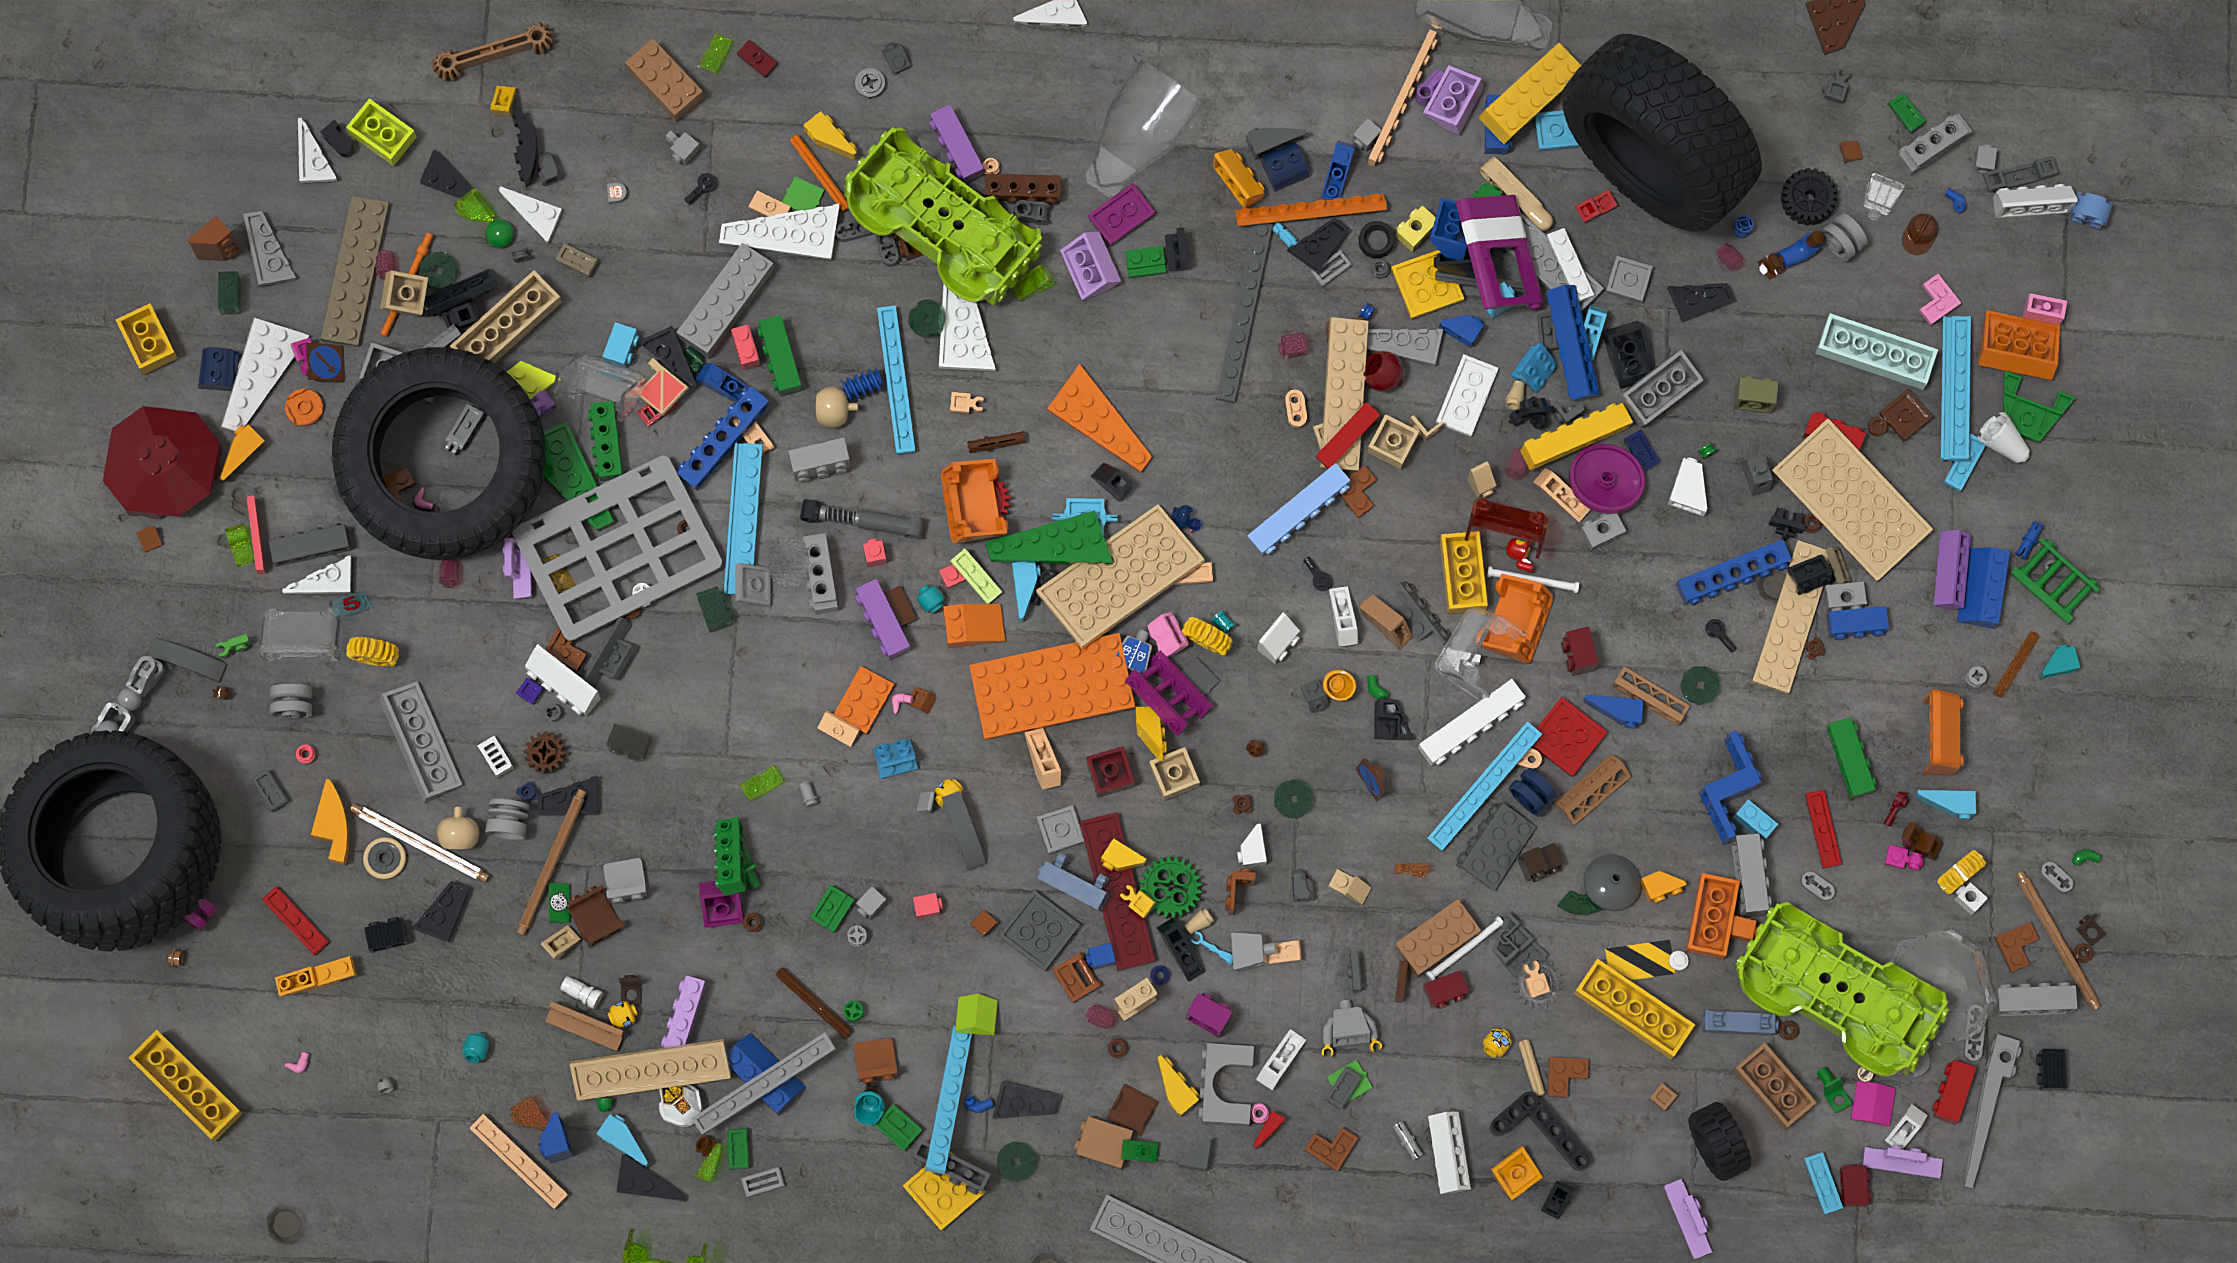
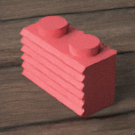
(745, 347)

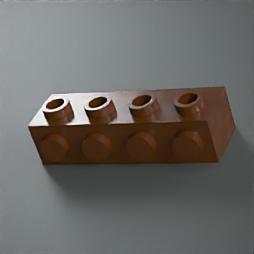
(1023, 187)

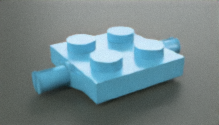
(1079, 506)

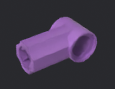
(1428, 87)
(543, 403)

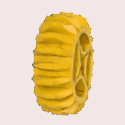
(1207, 636)
(372, 651)
(1961, 872)

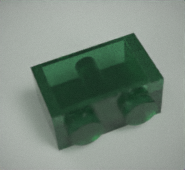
(229, 292)
(713, 609)

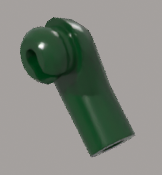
(696, 359)

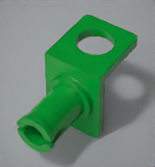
(751, 877)
(1833, 1088)

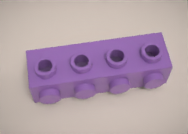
(956, 144)
(1952, 569)
(882, 619)

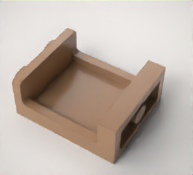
(1102, 1142)

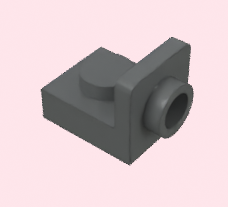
(1572, 413)

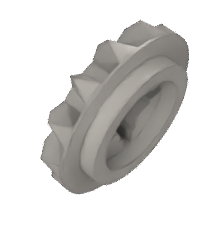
(873, 75)

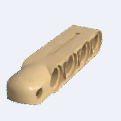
(1528, 204)

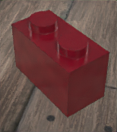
(1446, 989)
(1854, 1186)

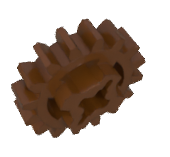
(537, 752)

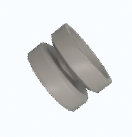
(1844, 236)
(290, 701)

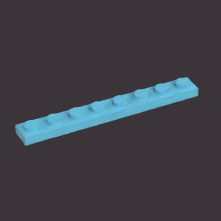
(896, 380)
(1484, 786)
(948, 1102)

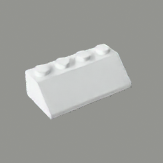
(2034, 201)
(562, 681)

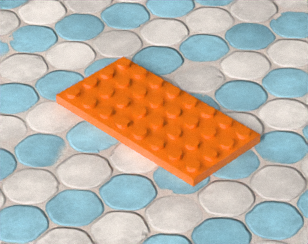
(1051, 686)

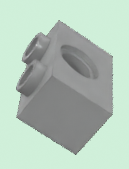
(1594, 538)
(1854, 591)

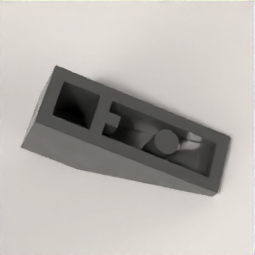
(1270, 139)

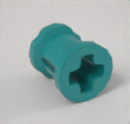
(1223, 622)

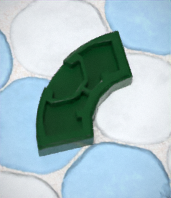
(1578, 904)

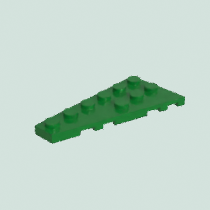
(569, 472)
(1058, 542)

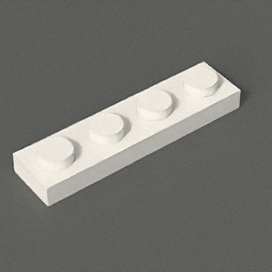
(1569, 263)

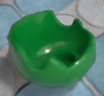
(500, 233)

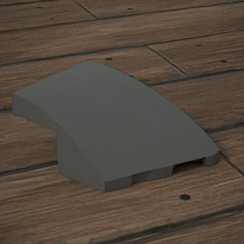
(1515, 945)

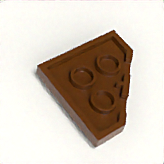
(1833, 21)

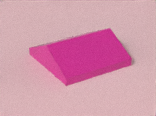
(1873, 1103)

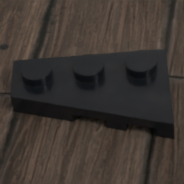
(559, 800)
(1021, 1101)

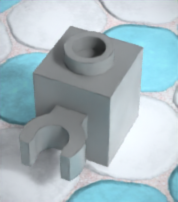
(683, 148)

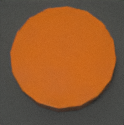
(304, 407)

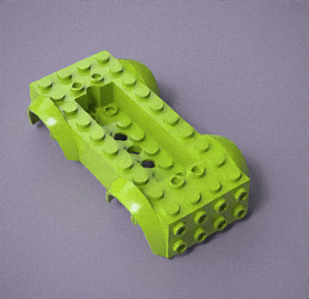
(972, 262)
(1879, 1034)

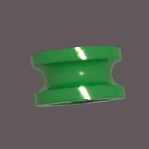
(1707, 450)

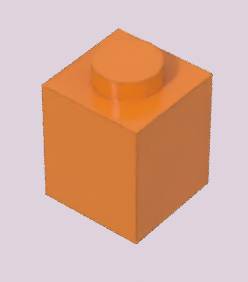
(1743, 929)

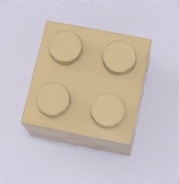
(404, 293)
(1393, 442)
(1174, 774)

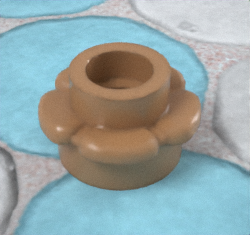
(176, 958)

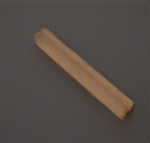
(2016, 664)

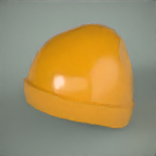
(1339, 685)

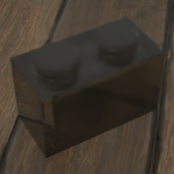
(628, 742)

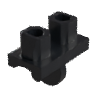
(1535, 413)
(1787, 527)

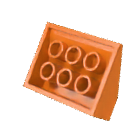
(2019, 345)

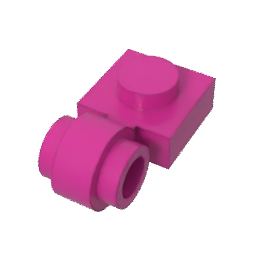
(299, 351)
(1898, 857)

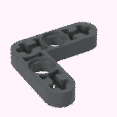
(857, 235)

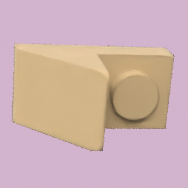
(1350, 887)
(560, 942)

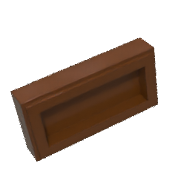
(900, 606)
(1401, 981)

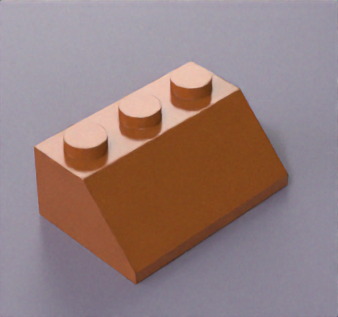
(213, 242)

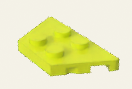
(531, 378)

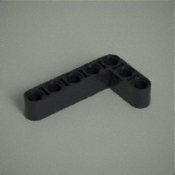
(1543, 1126)

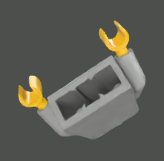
(1349, 1027)

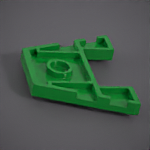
(2030, 417)

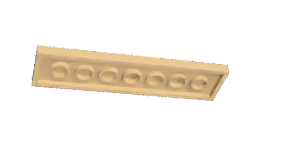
(1344, 383)
(1788, 628)
(650, 1069)

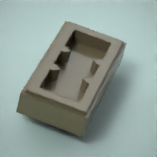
(576, 260)
(1838, 565)

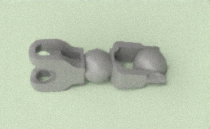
(129, 699)

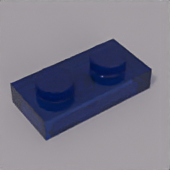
(1641, 450)

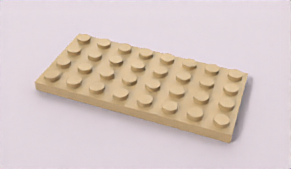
(1852, 500)
(1145, 562)

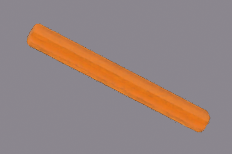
(819, 172)

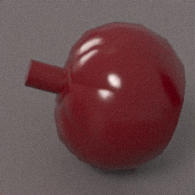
(1383, 371)

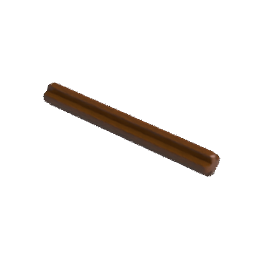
(814, 1003)

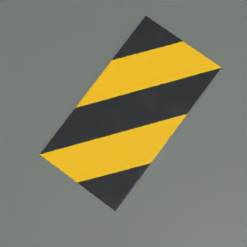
(1641, 960)

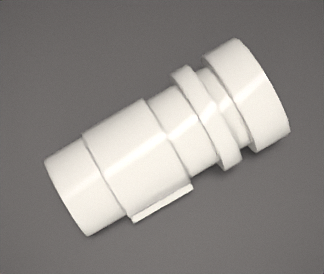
(580, 991)

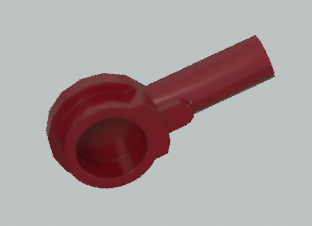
(1899, 801)

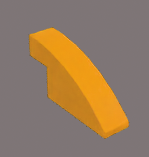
(332, 824)

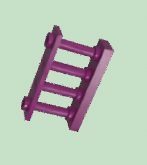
(1178, 683)

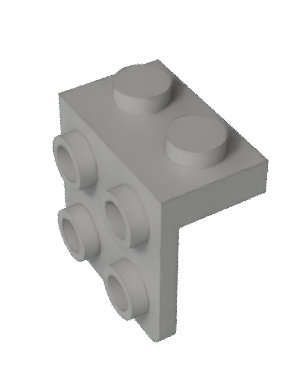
(625, 880)

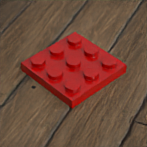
(1567, 736)

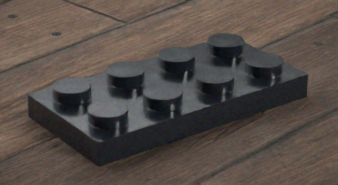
(459, 292)

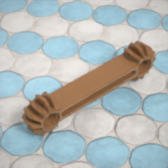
(492, 51)

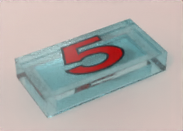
(350, 605)

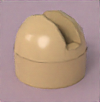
(1868, 1077)

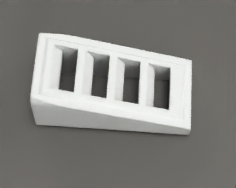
(503, 769)

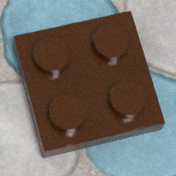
(1905, 415)

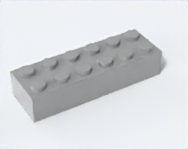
(725, 300)

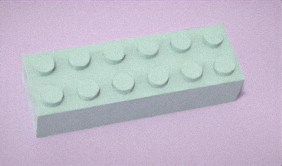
(1876, 351)

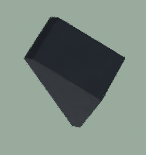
(1557, 1199)

